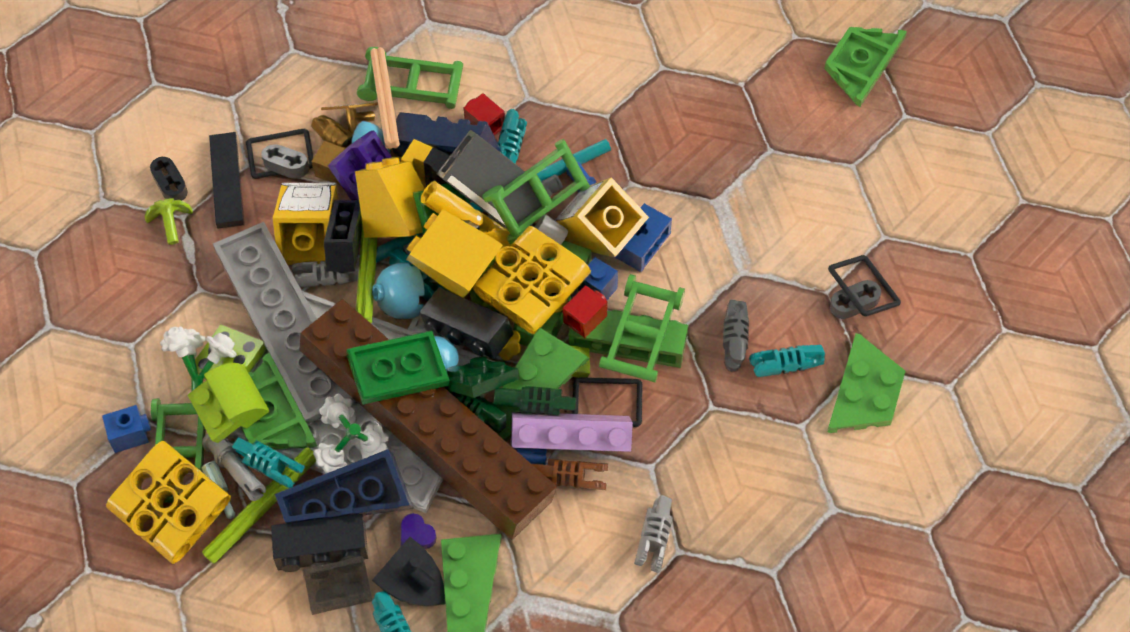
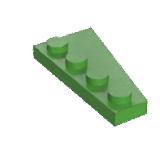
(544, 364)
(469, 580)

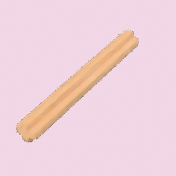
(384, 98)

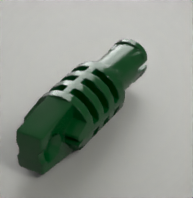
(535, 399)
(484, 410)

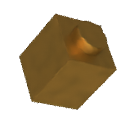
(323, 157)

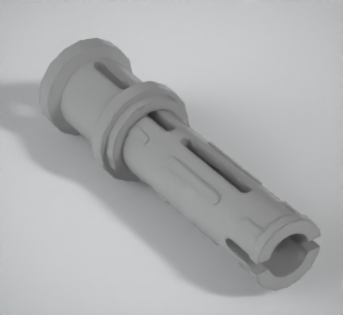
(228, 458)

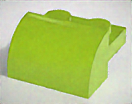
(227, 401)

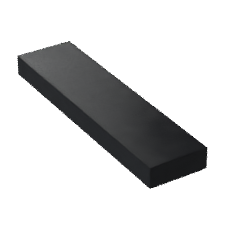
(226, 180)

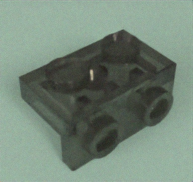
(337, 584)

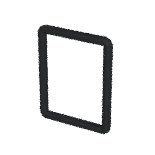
(275, 136)
(897, 301)
(638, 422)

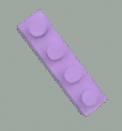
(571, 431)

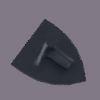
(412, 576)

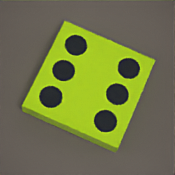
(246, 347)

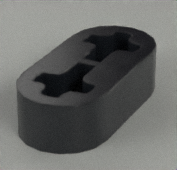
(173, 177)

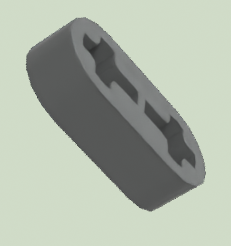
(285, 161)
(857, 290)

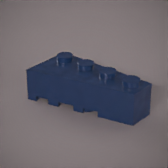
(438, 134)
(359, 488)

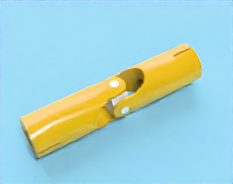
(439, 198)

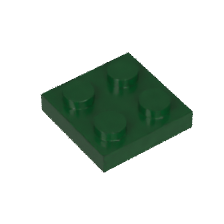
(480, 376)

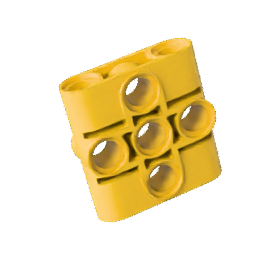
(533, 303)
(167, 472)

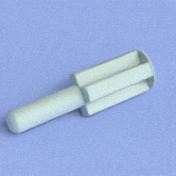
(212, 470)

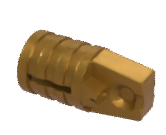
(332, 131)

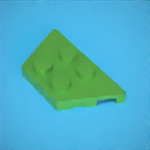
(862, 59)
(867, 389)
(284, 423)

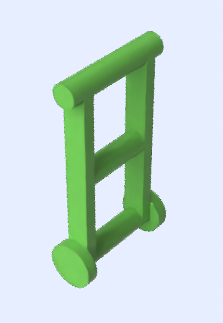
(368, 90)
(498, 193)
(633, 288)
(159, 413)

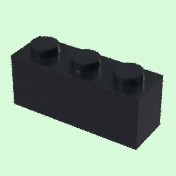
(343, 236)
(466, 323)
(318, 541)

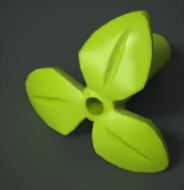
(166, 208)

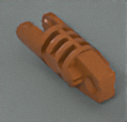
(572, 473)

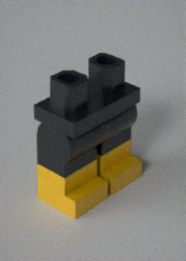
(426, 162)

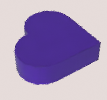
(414, 527)

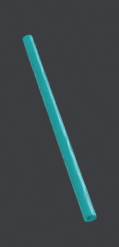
(556, 168)

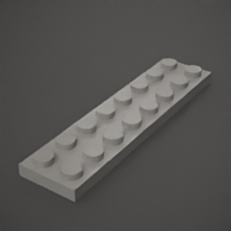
(277, 313)

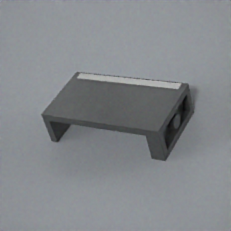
(479, 167)

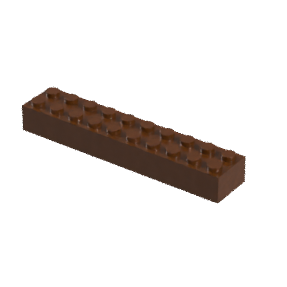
(436, 429)

